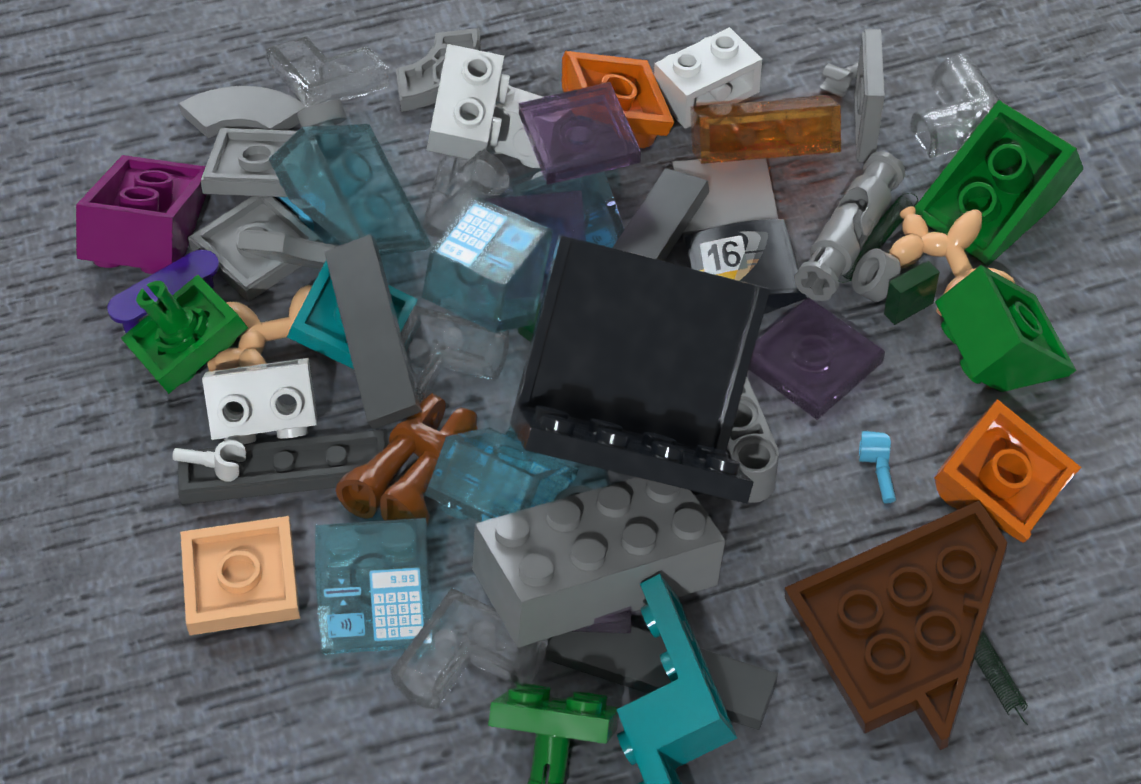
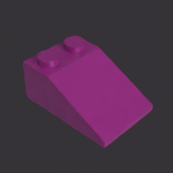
(139, 214)

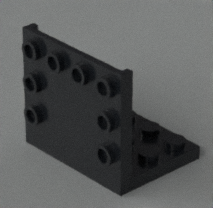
(639, 368)

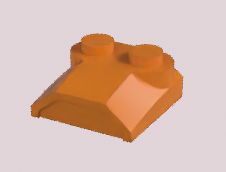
(632, 84)
(1005, 469)

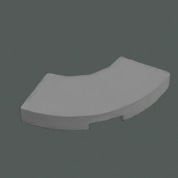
(420, 81)
(241, 108)
(284, 248)

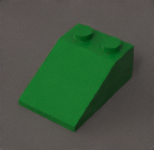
(1006, 172)

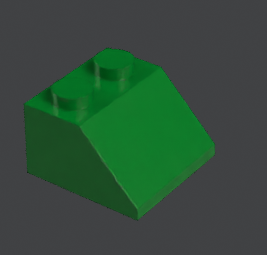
(1002, 333)

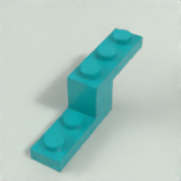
(683, 716)

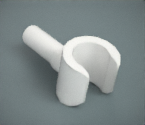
(224, 451)

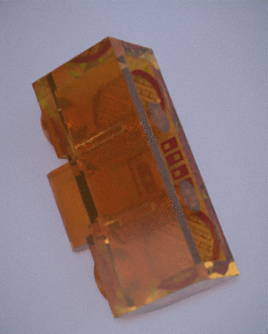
(765, 129)

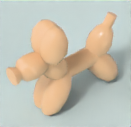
(937, 244)
(254, 338)

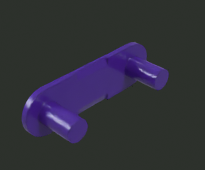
(123, 306)

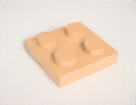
(239, 575)

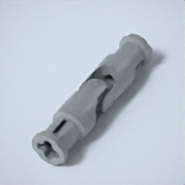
(849, 226)

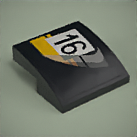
(751, 253)

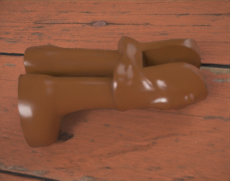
(365, 487)

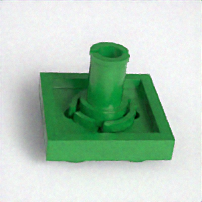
(182, 330)
(554, 723)

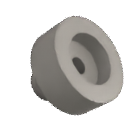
(322, 114)
(874, 273)

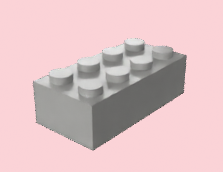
(589, 553)

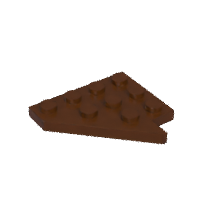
(906, 619)

